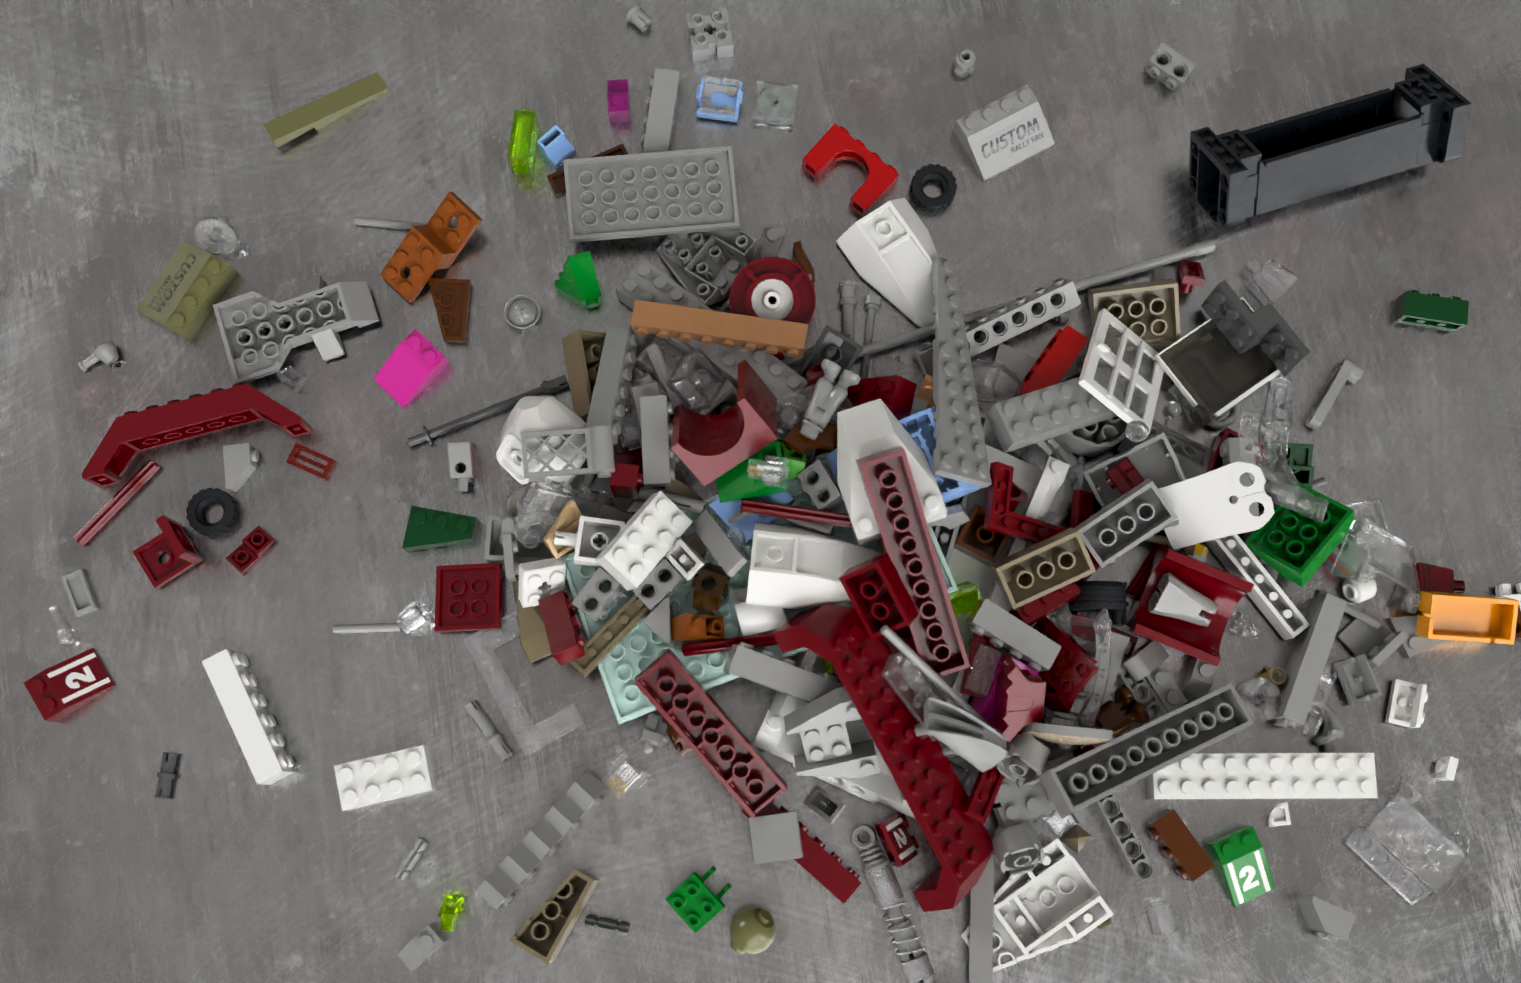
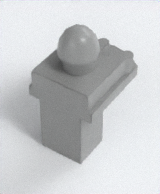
(650, 736)

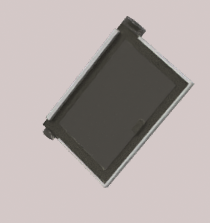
(1213, 371)

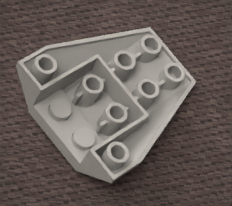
(708, 260)

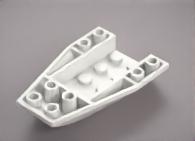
(895, 257)
(799, 567)

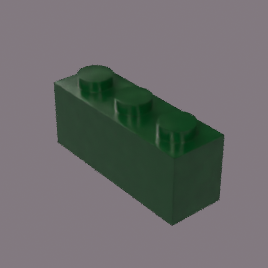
(1432, 310)

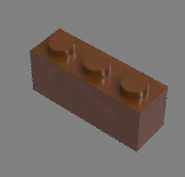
(1179, 845)

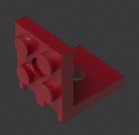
(174, 542)

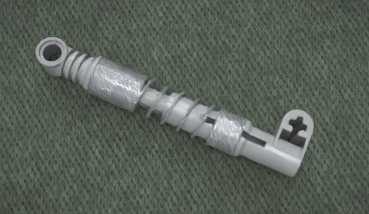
(887, 894)

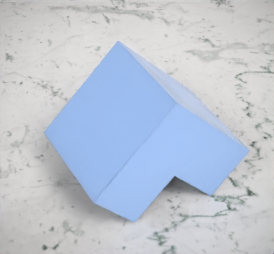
(555, 147)

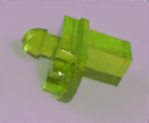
(450, 911)

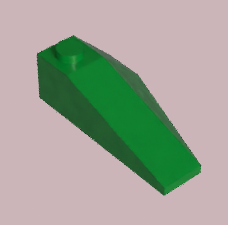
(579, 281)

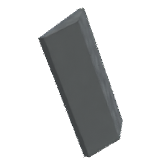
(833, 347)

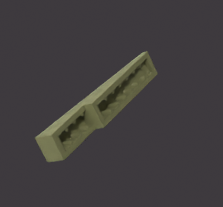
(325, 109)

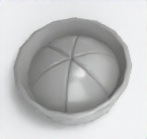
(522, 311)

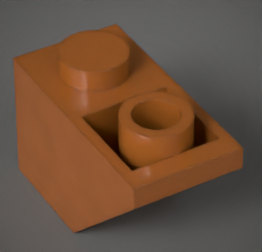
(697, 627)

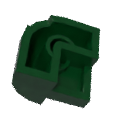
(1300, 461)

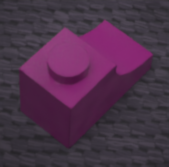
(618, 100)

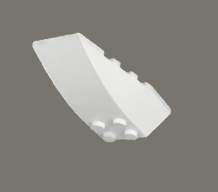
(1044, 908)

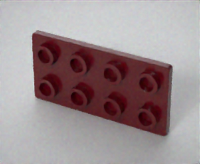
(1072, 665)

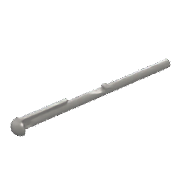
(930, 673)

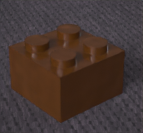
(980, 542)

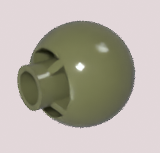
(752, 930)

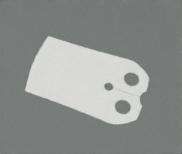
(1205, 506)

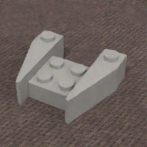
(827, 739)

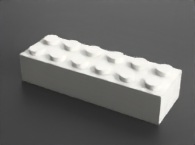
(249, 717)

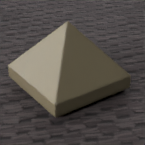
(1075, 838)

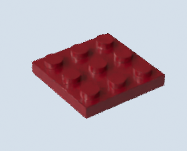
(468, 597)

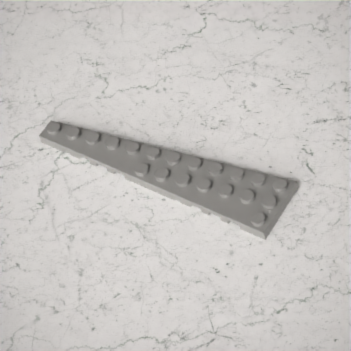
(959, 431)

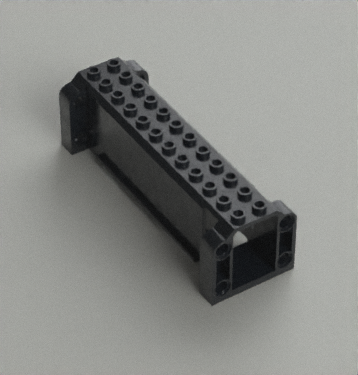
(1327, 148)

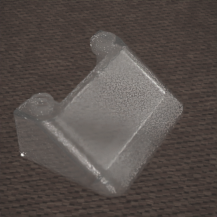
(1374, 550)

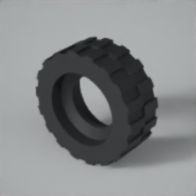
(933, 172)
(207, 496)

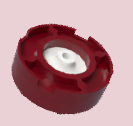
(777, 279)

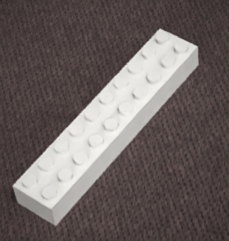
(1266, 776)

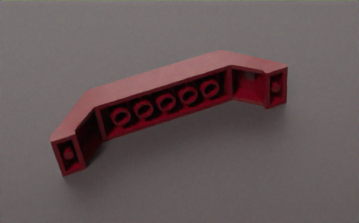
(182, 421)

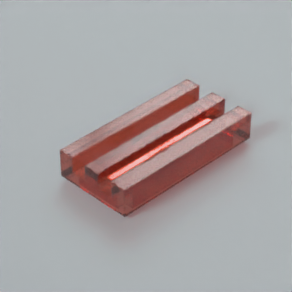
(327, 469)

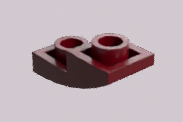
(251, 550)

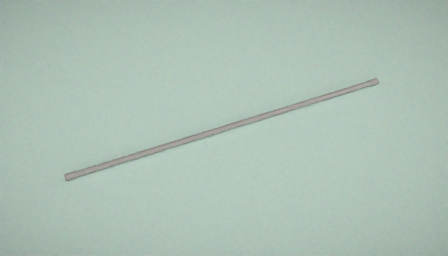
(1194, 250)

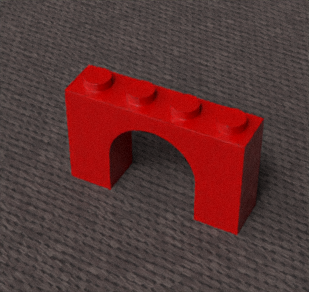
(838, 145)

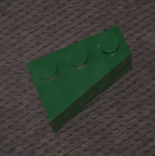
(438, 528)

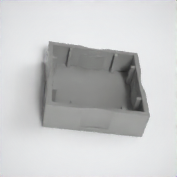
(1151, 458)

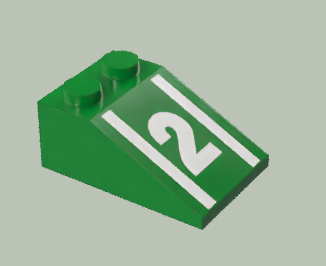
(1241, 864)

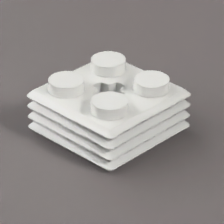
(540, 580)

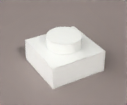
(1446, 768)

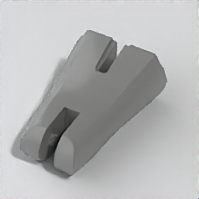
(1181, 601)

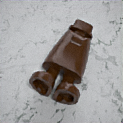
(1111, 715)

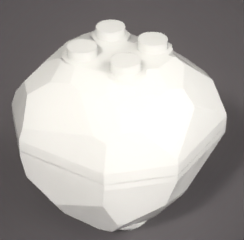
(535, 415)

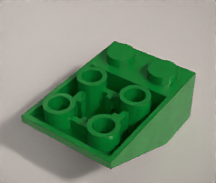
(736, 484)

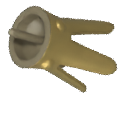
(1275, 675)

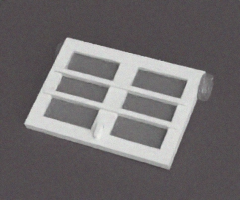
(1122, 374)

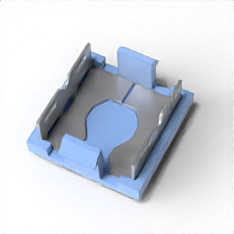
(719, 98)

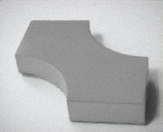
(955, 517)

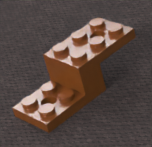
(431, 247)

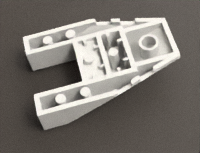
(868, 431)

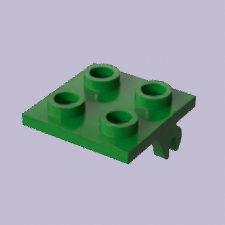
(695, 901)

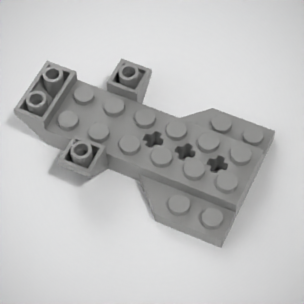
(313, 316)

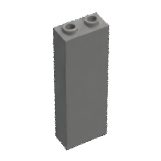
(1309, 659)

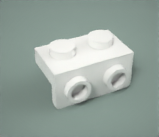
(1406, 704)

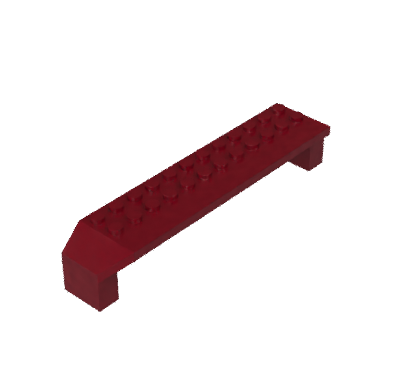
(915, 763)

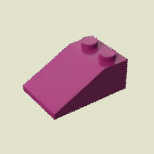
(410, 368)

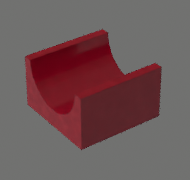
(722, 441)
(1208, 580)

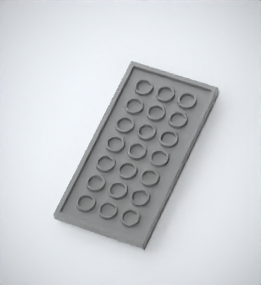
(651, 194)

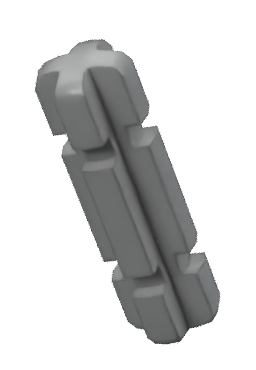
(411, 858)

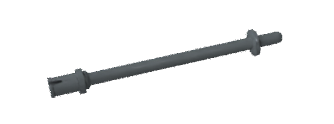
(545, 389)

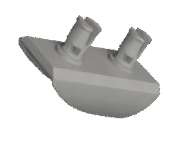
(962, 734)

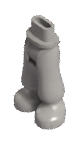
(826, 398)

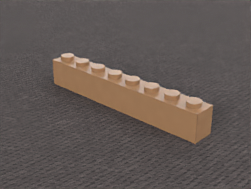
(719, 328)

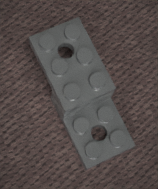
(1261, 328)

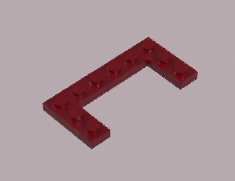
(1022, 527)

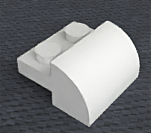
(756, 618)

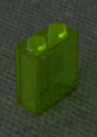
(523, 143)

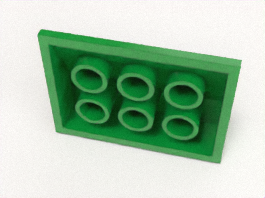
(1299, 544)

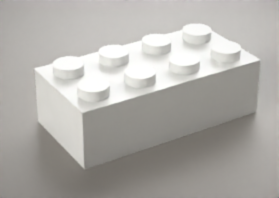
(643, 540)
(385, 777)

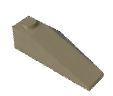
(532, 630)

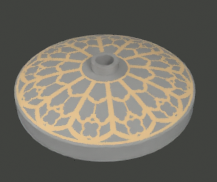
(1067, 735)

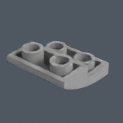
(776, 837)

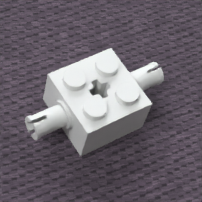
(589, 531)

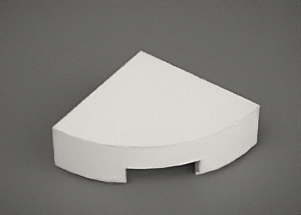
(1279, 815)

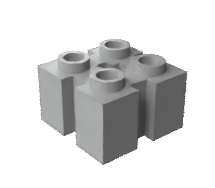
(709, 34)

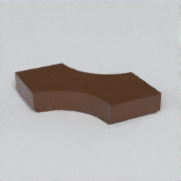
(800, 443)

